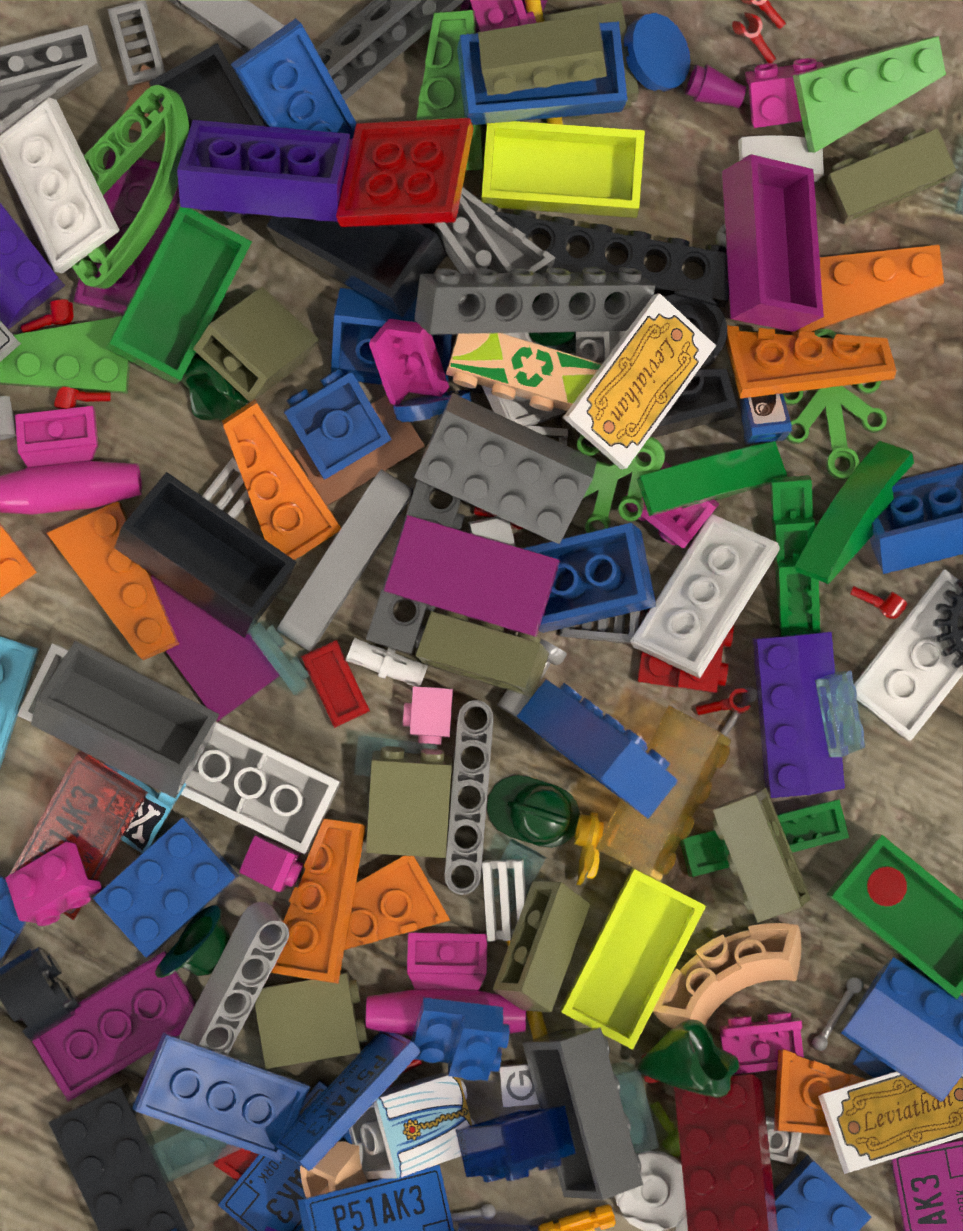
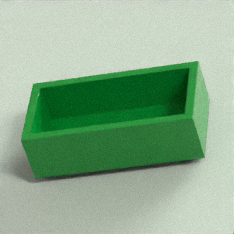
(178, 294)
(921, 927)

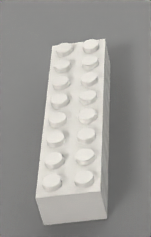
(241, 778)

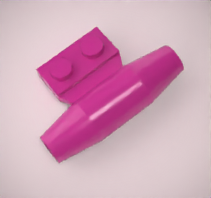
(60, 466)
(440, 968)

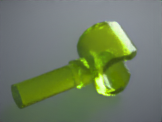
(671, 1142)

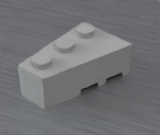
(44, 69)
(487, 241)

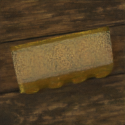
(693, 757)

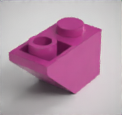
(271, 864)

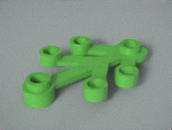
(832, 400)
(606, 479)

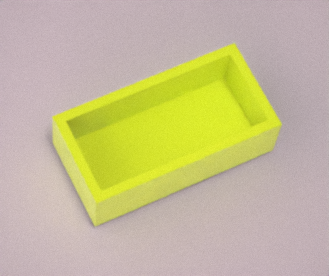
(563, 168)
(632, 958)

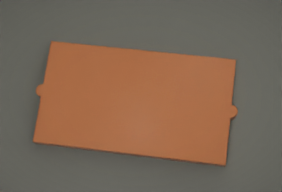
(403, 445)

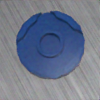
(657, 52)
(425, 406)

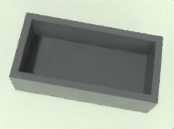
(506, 468)
(124, 719)
(576, 1072)

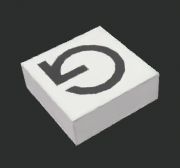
(517, 1086)

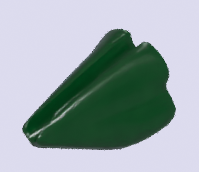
(209, 392)
(690, 1061)

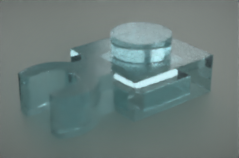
(532, 864)

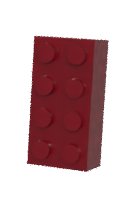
(726, 1158)

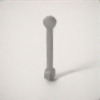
(747, 698)
(853, 986)
(487, 1212)

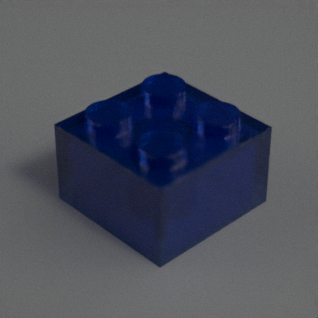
(516, 1143)

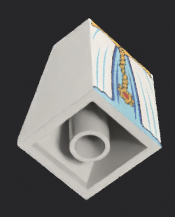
(412, 1127)

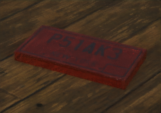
(87, 809)

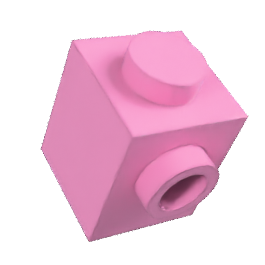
(429, 714)

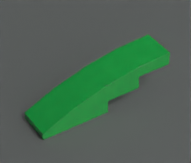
(711, 478)
(851, 513)
(792, 529)
(802, 828)

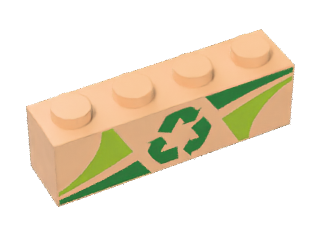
(520, 369)

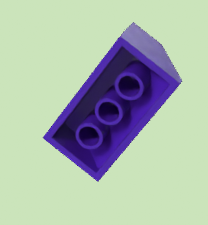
(263, 170)
(24, 273)
(790, 714)

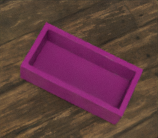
(772, 243)

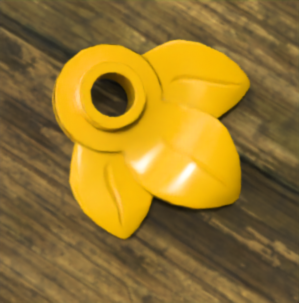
(588, 834)

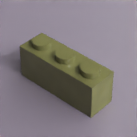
(542, 54)
(889, 174)
(483, 653)
(760, 855)
(541, 946)

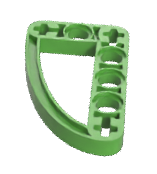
(176, 127)

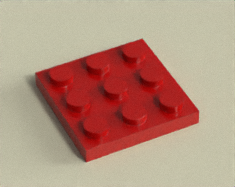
(405, 172)

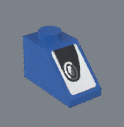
(765, 419)

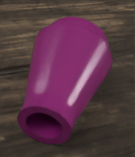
(713, 87)

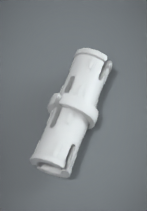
(386, 663)

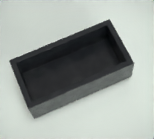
(211, 94)
(373, 260)
(205, 554)
(118, 1165)

